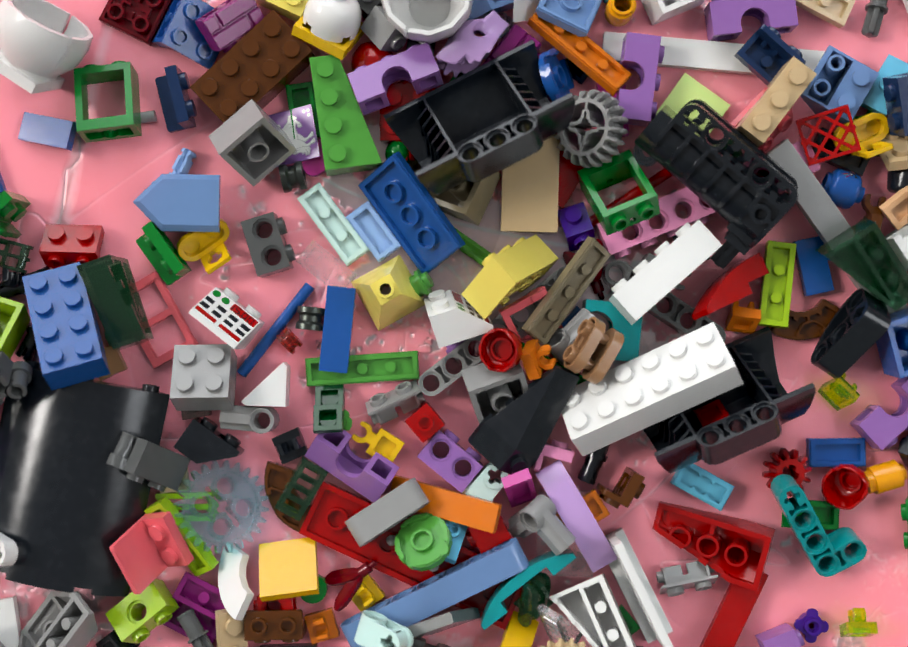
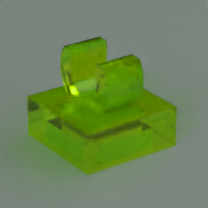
(839, 392)
(857, 625)

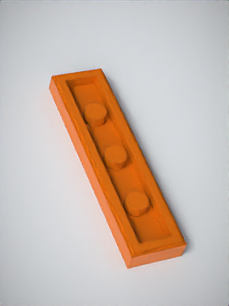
(583, 54)
(457, 506)

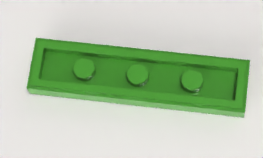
(366, 369)

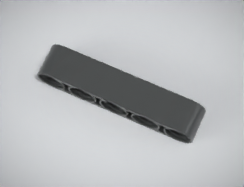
(676, 306)

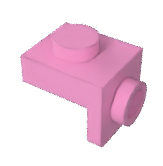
(557, 450)

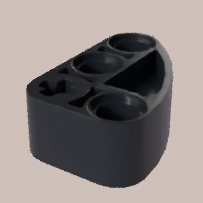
(851, 333)

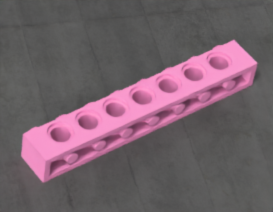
(646, 236)

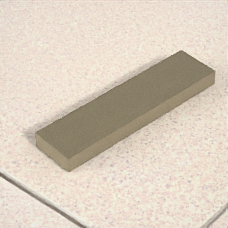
(566, 291)

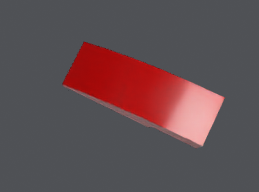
(730, 286)

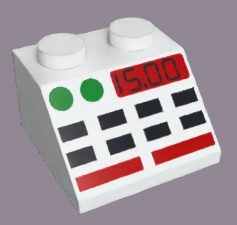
(228, 318)
(454, 318)

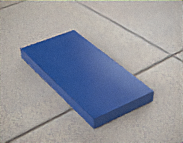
(411, 213)

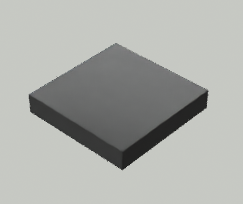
(444, 622)

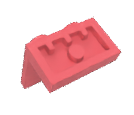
(149, 549)

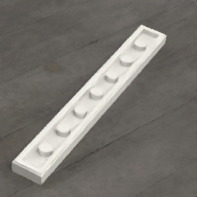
(699, 54)

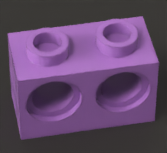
(446, 465)

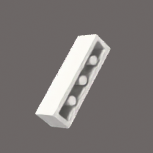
(665, 271)

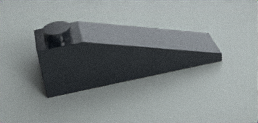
(520, 430)

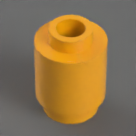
(616, 17)
(886, 476)

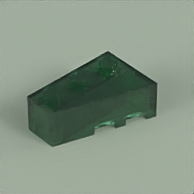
(870, 262)
(116, 301)

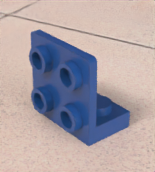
(182, 34)

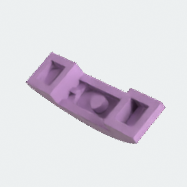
(576, 515)

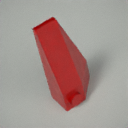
(724, 543)

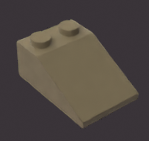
(467, 199)

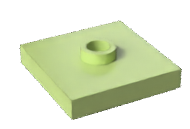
(690, 89)

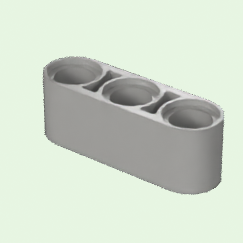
(387, 512)

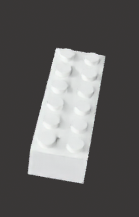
(650, 389)

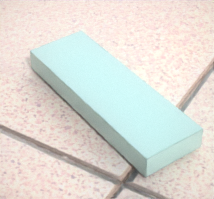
(333, 224)

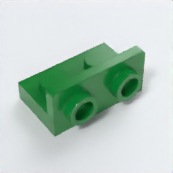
(12, 208)
(162, 254)

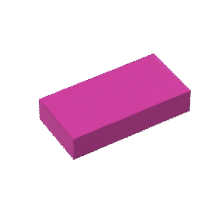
(519, 487)

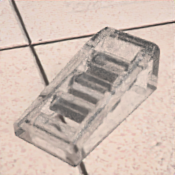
(557, 625)

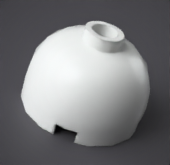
(333, 19)

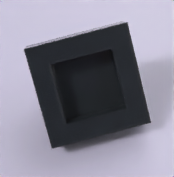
(290, 445)

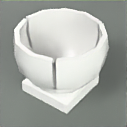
(427, 19)
(34, 47)

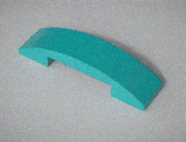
(495, 606)

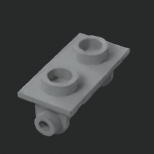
(382, 406)
(675, 582)

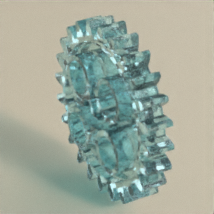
(201, 524)

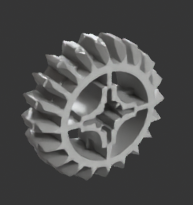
(595, 145)

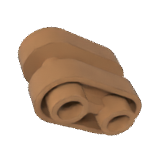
(593, 350)

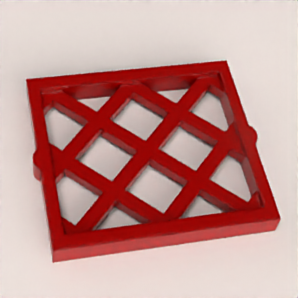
(850, 128)

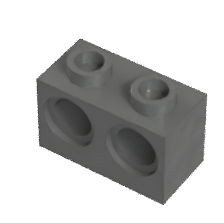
(261, 247)

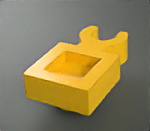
(382, 442)

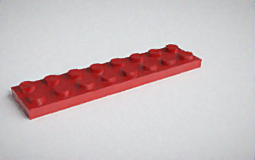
(327, 526)

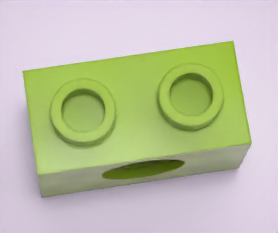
(127, 614)

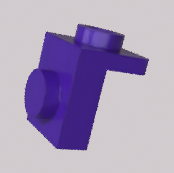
(575, 225)

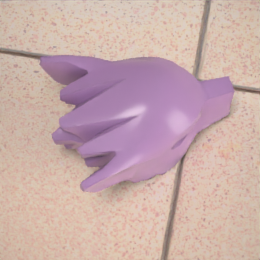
(465, 50)

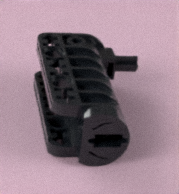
(718, 176)

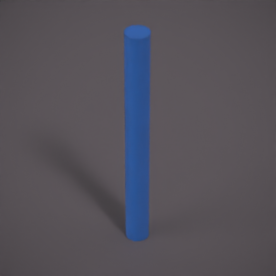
(275, 329)

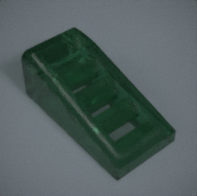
(292, 483)

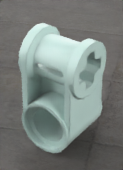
(482, 486)
(379, 631)

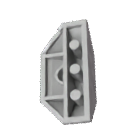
(60, 622)

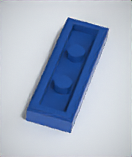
(337, 329)

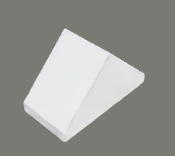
(273, 390)

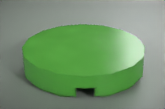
(423, 542)

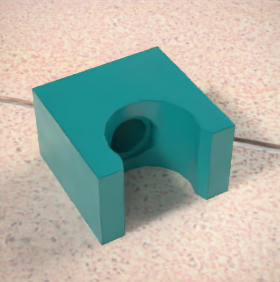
(616, 320)

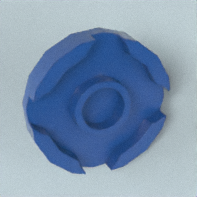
(555, 74)

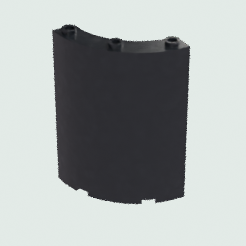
(56, 485)

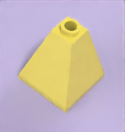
(398, 303)

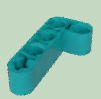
(831, 546)

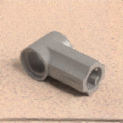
(565, 336)
(246, 419)

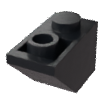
(205, 443)

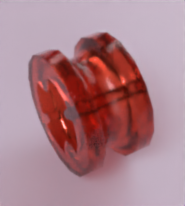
(289, 340)

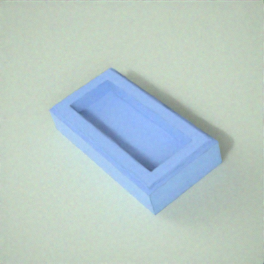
(373, 231)

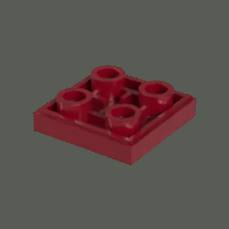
(135, 17)

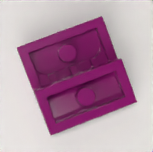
(200, 596)

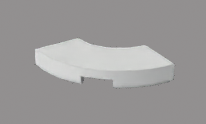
(233, 582)

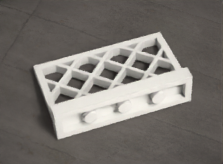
(638, 590)

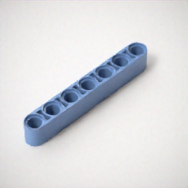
(447, 587)

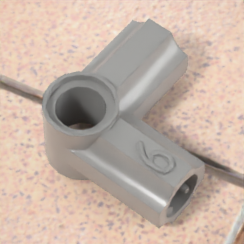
(541, 519)

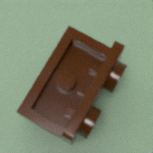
(627, 488)
(270, 625)

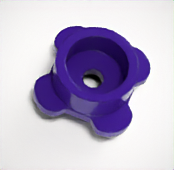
(805, 619)

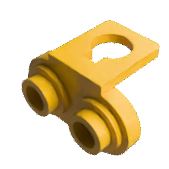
(870, 131)
(204, 245)

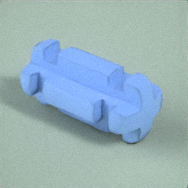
(183, 162)

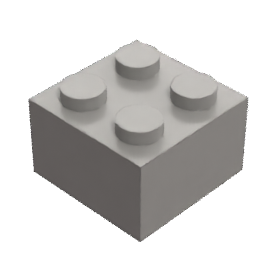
(252, 143)
(203, 377)
(491, 389)

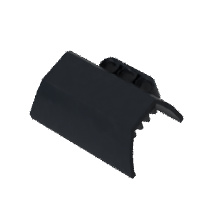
(481, 121)
(753, 408)

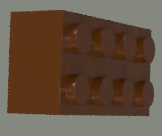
(254, 68)

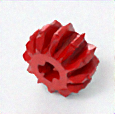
(791, 461)

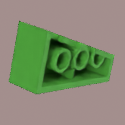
(342, 128)

